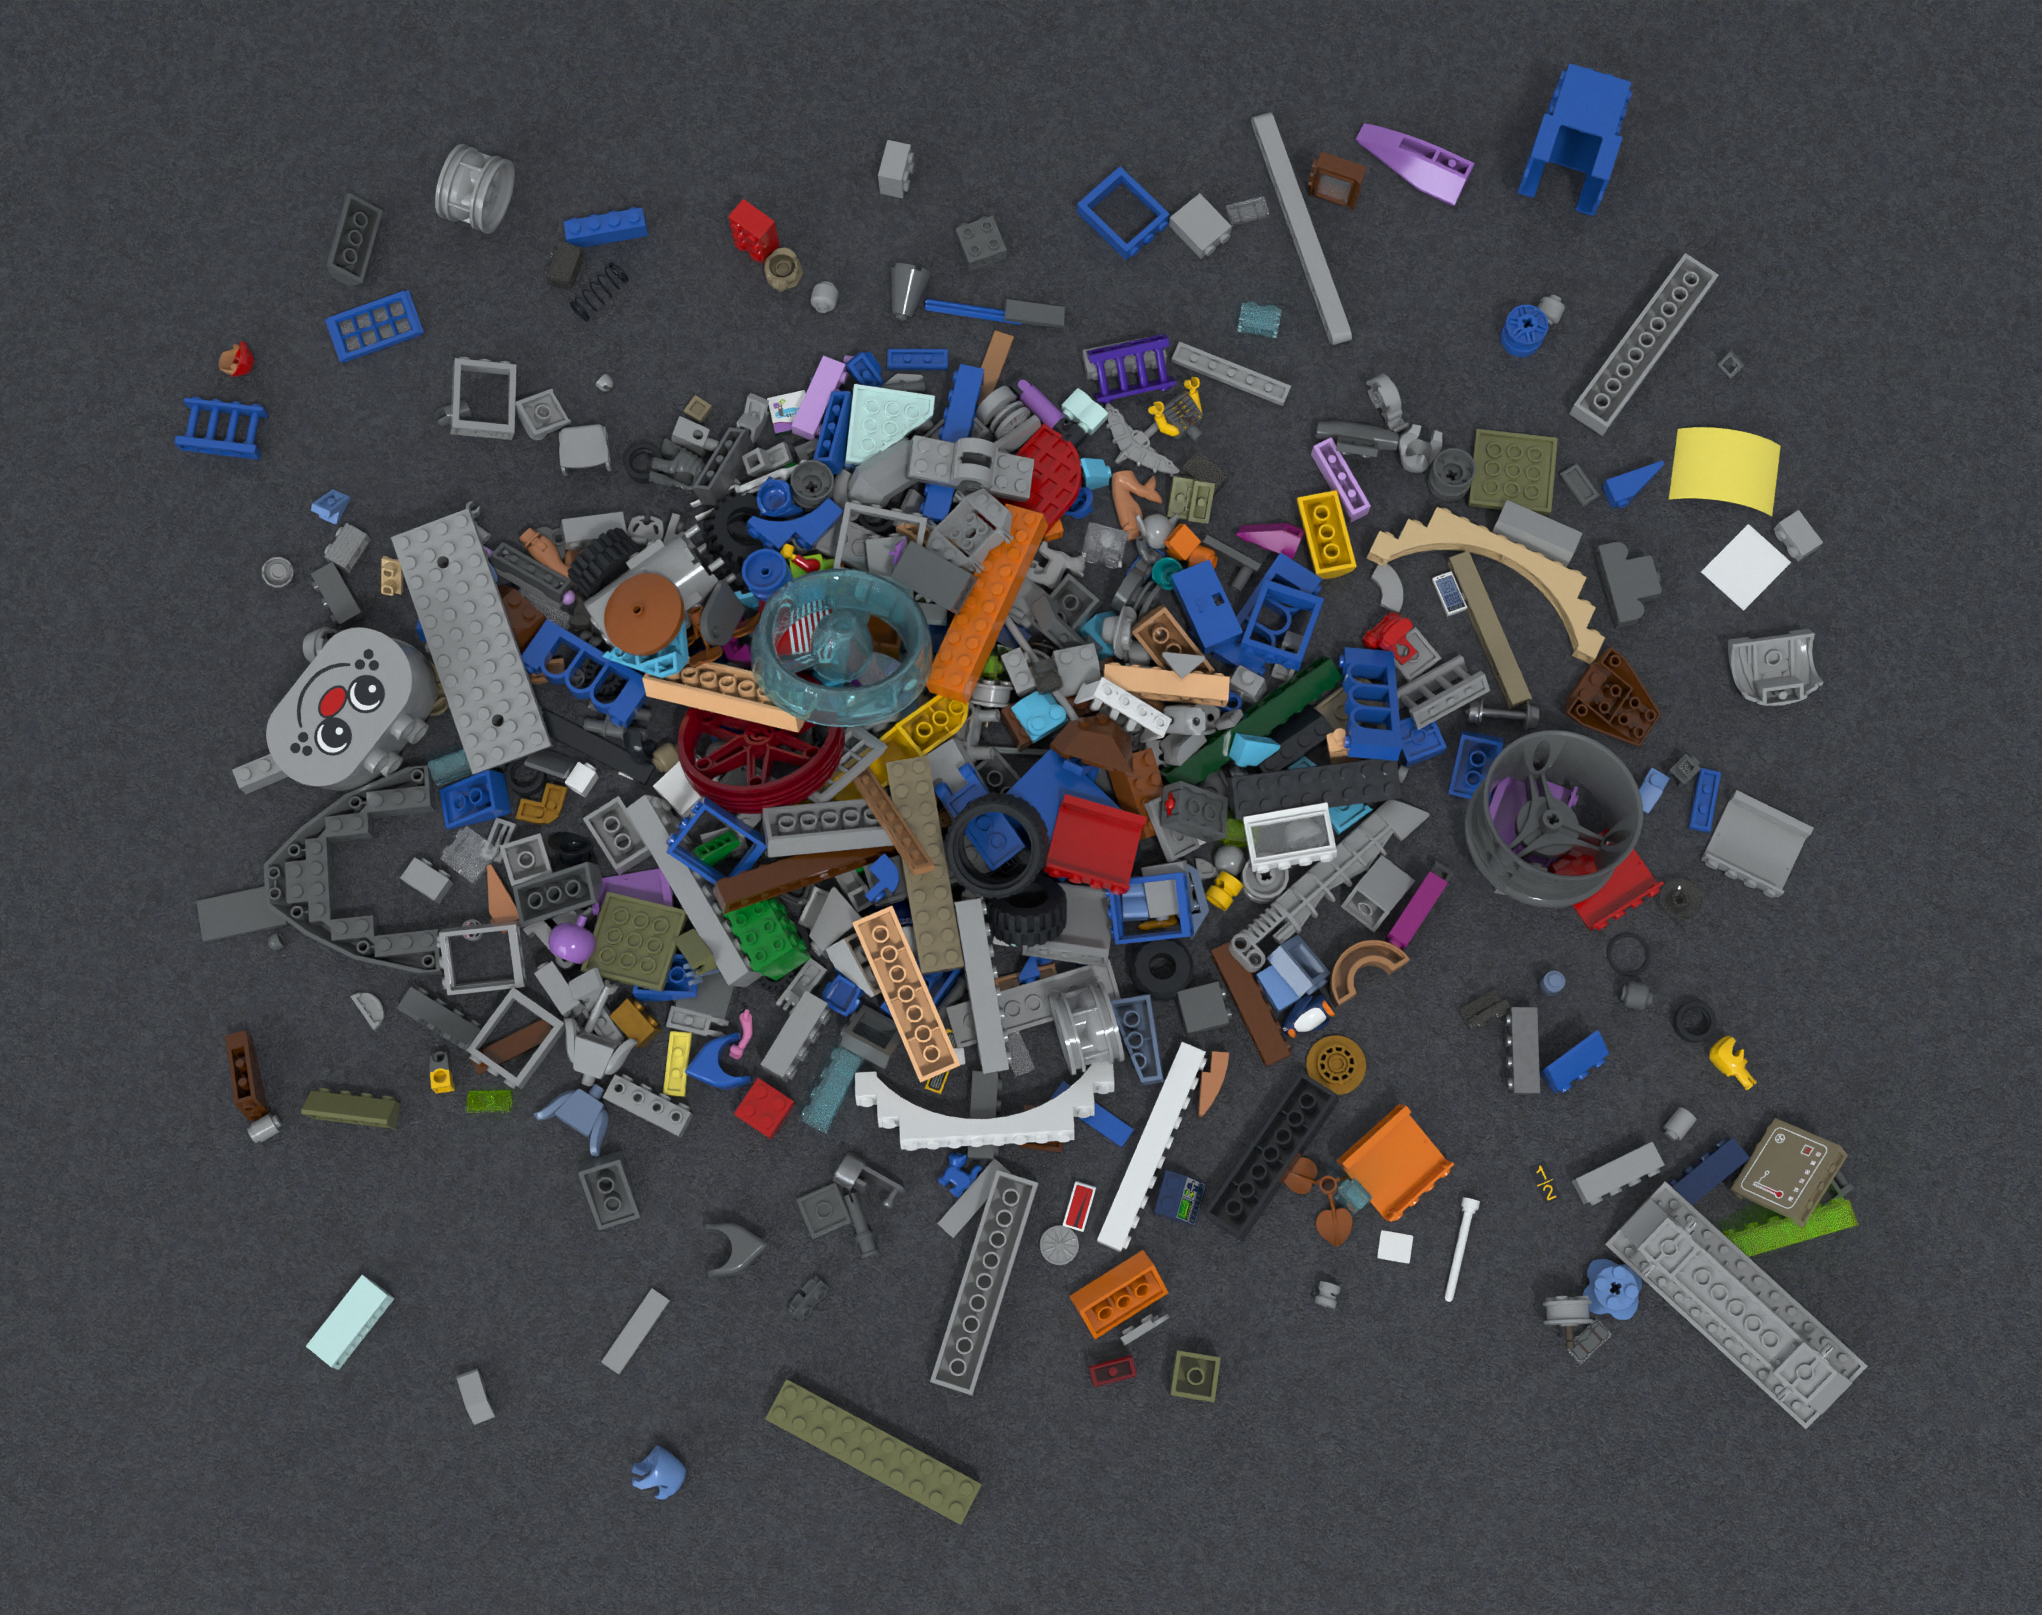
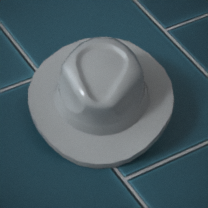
(1118, 632)

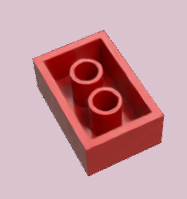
(753, 231)

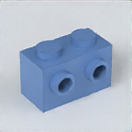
(1276, 989)

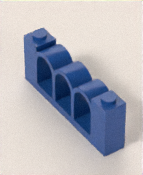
(1289, 574)
(546, 644)
(1363, 741)

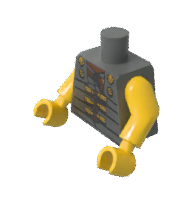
(1181, 414)

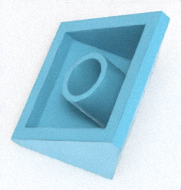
(1094, 629)

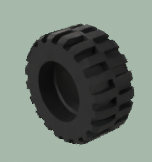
(717, 537)
(1030, 915)

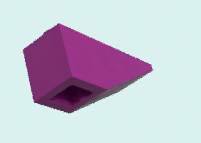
(1274, 537)

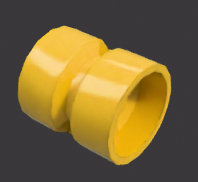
(1225, 888)

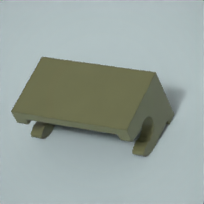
(695, 951)

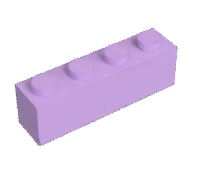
(814, 405)
(1341, 479)

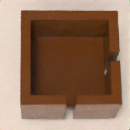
(885, 638)

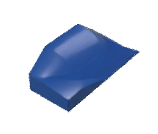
(865, 369)

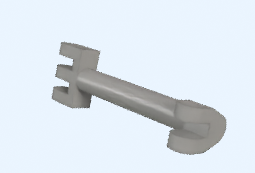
(606, 991)

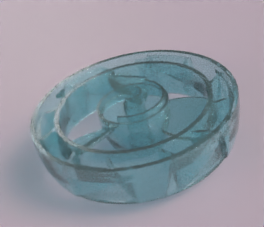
(842, 648)

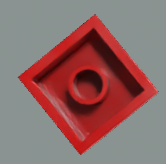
(764, 1109)

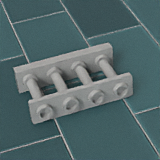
(1446, 701)

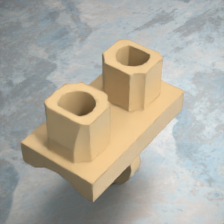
(391, 576)

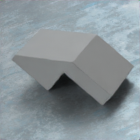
(474, 1396)

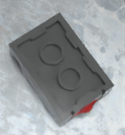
(1194, 811)

